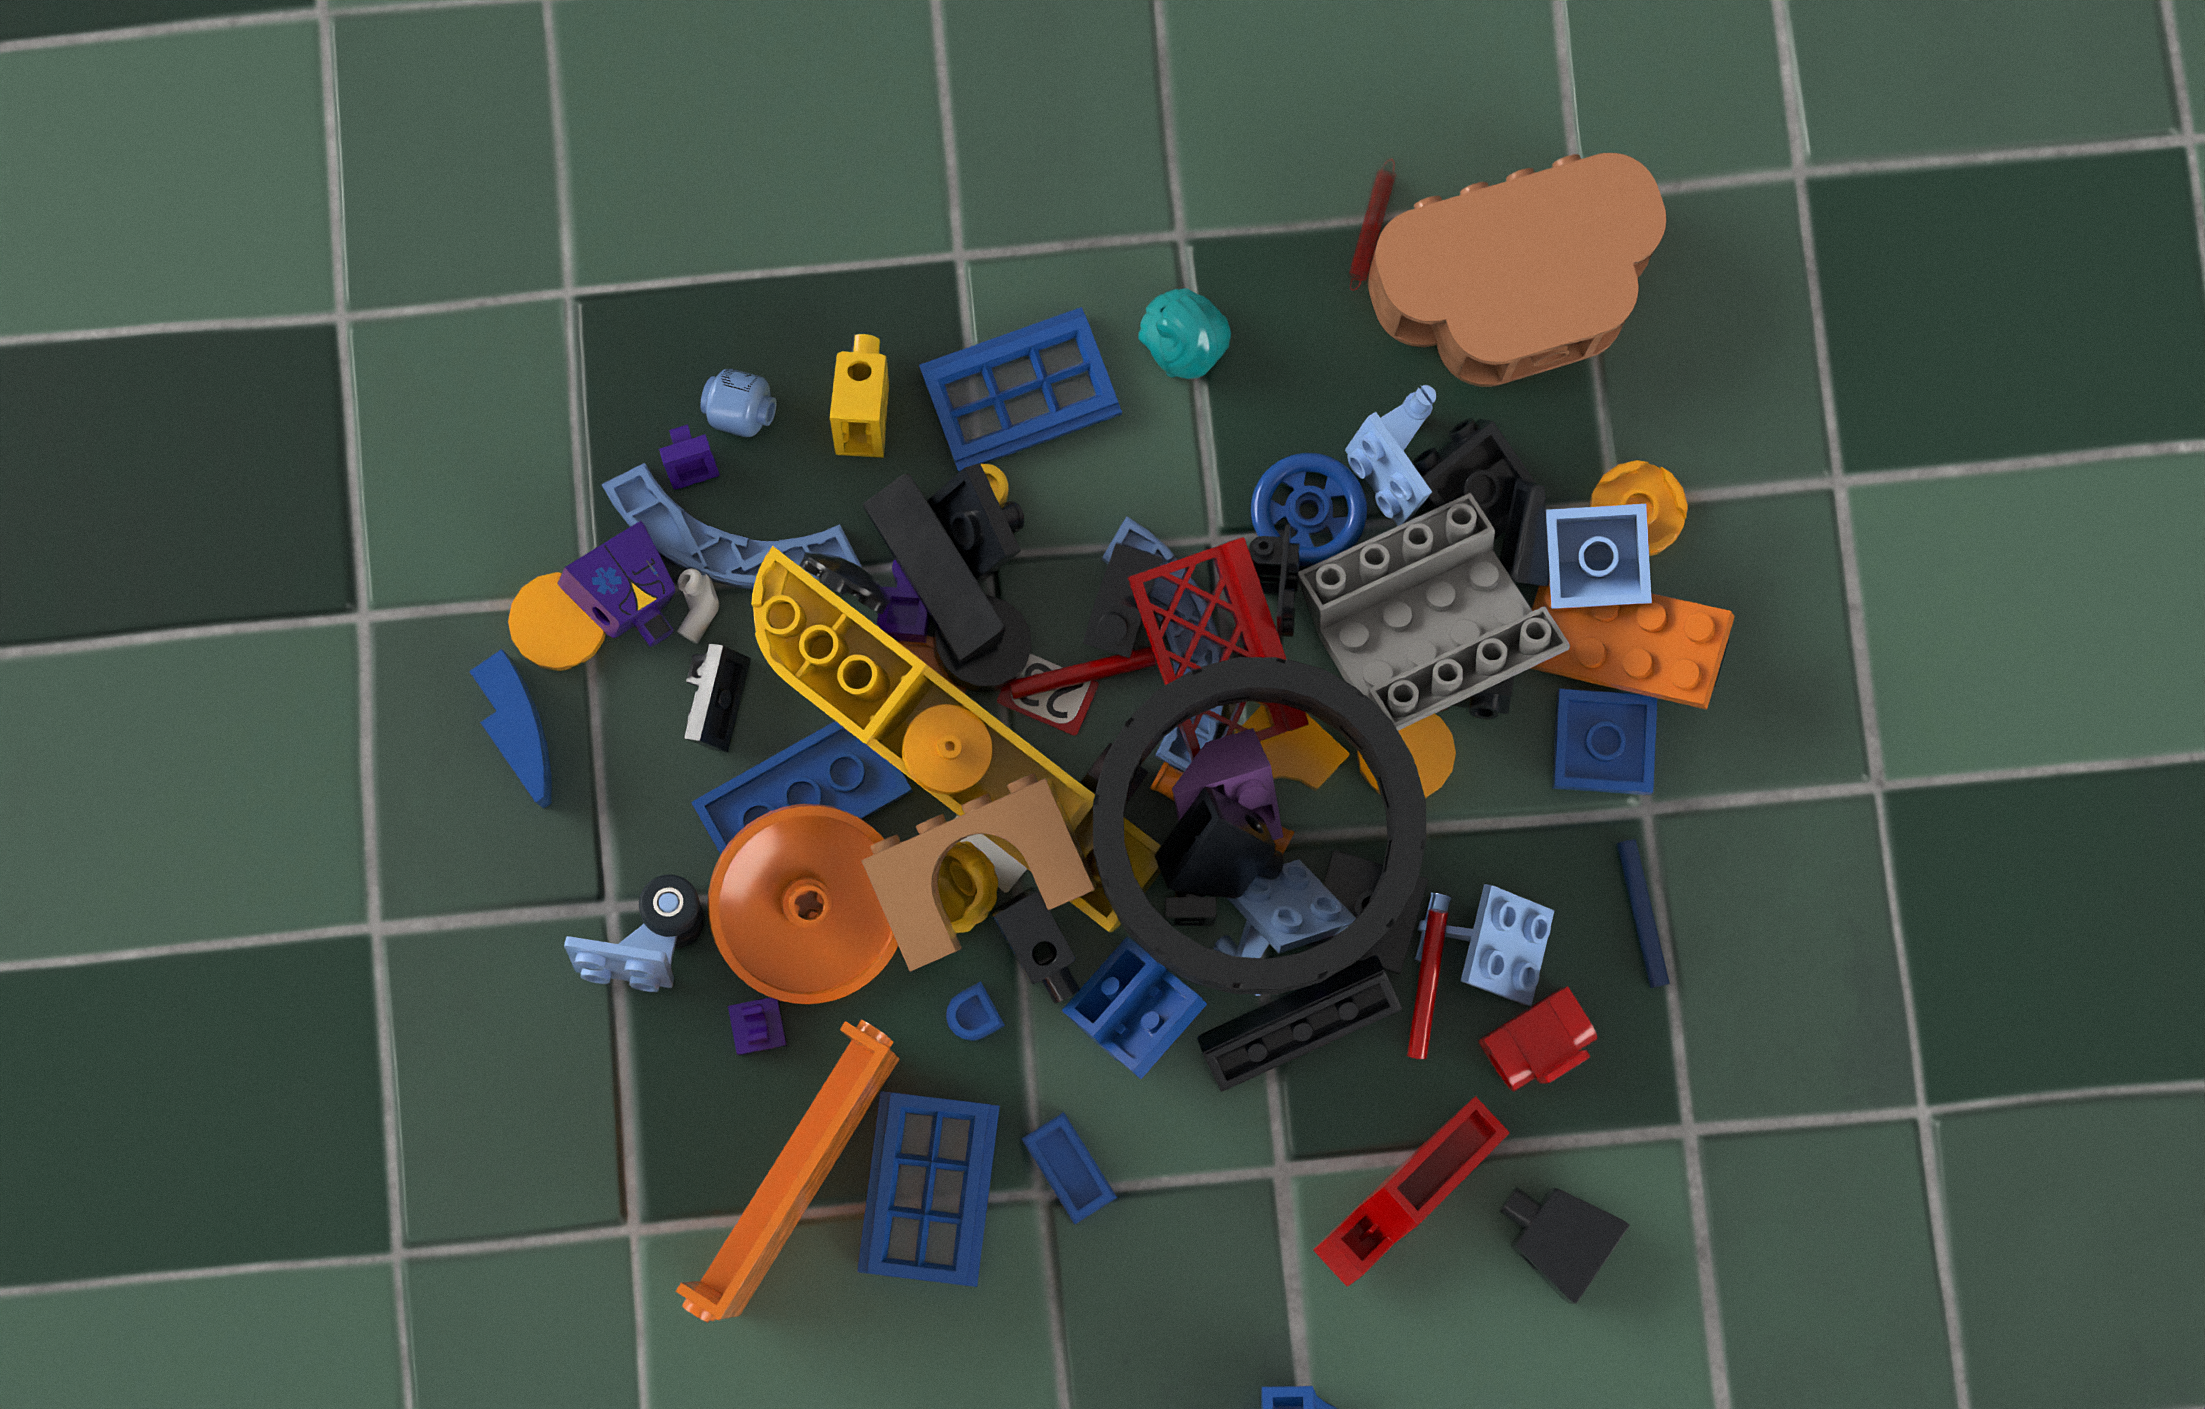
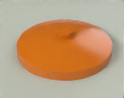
(798, 905)

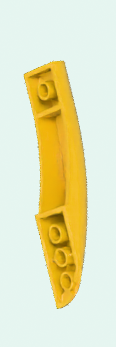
(880, 687)

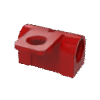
(1540, 1041)

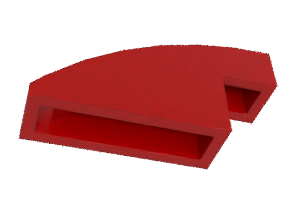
(1411, 1191)

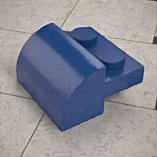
(1134, 1007)

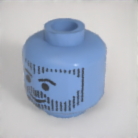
(738, 402)

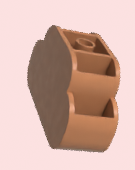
(1521, 267)

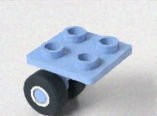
(644, 958)

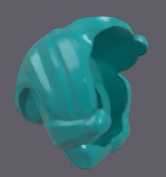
(1184, 333)

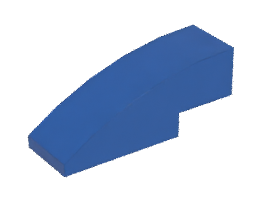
(516, 724)

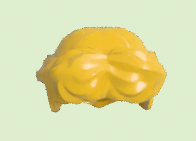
(967, 886)

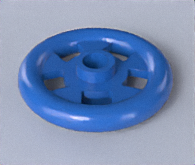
(1339, 483)

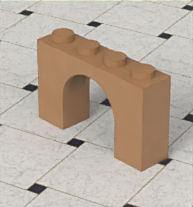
(908, 871)

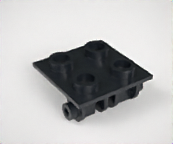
(1277, 569)

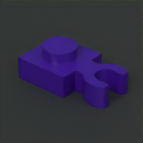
(905, 615)

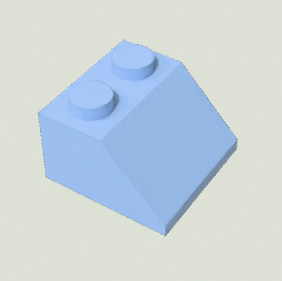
(1598, 556)

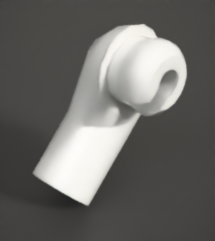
(701, 602)

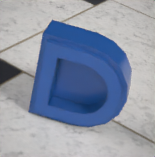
(973, 1014)

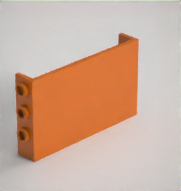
(794, 1177)

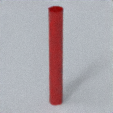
(1081, 673)
(1427, 984)

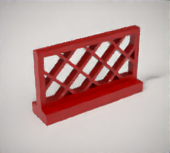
(1252, 623)

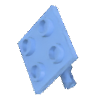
(1380, 457)
(1285, 913)
(1503, 945)

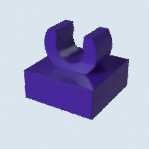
(688, 458)
(757, 1026)

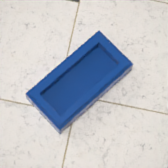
(1069, 1168)

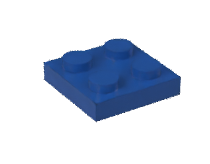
(1604, 742)

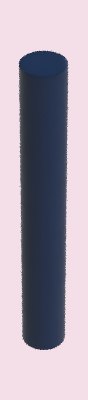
(1643, 913)

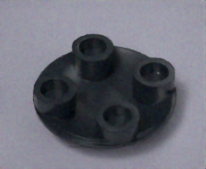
(846, 577)

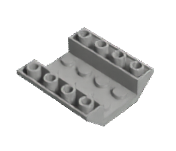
(1426, 614)

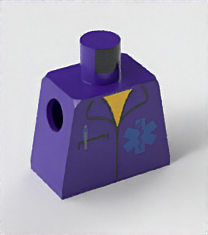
(623, 585)

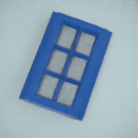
(1020, 389)
(928, 1189)

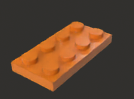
(1646, 649)

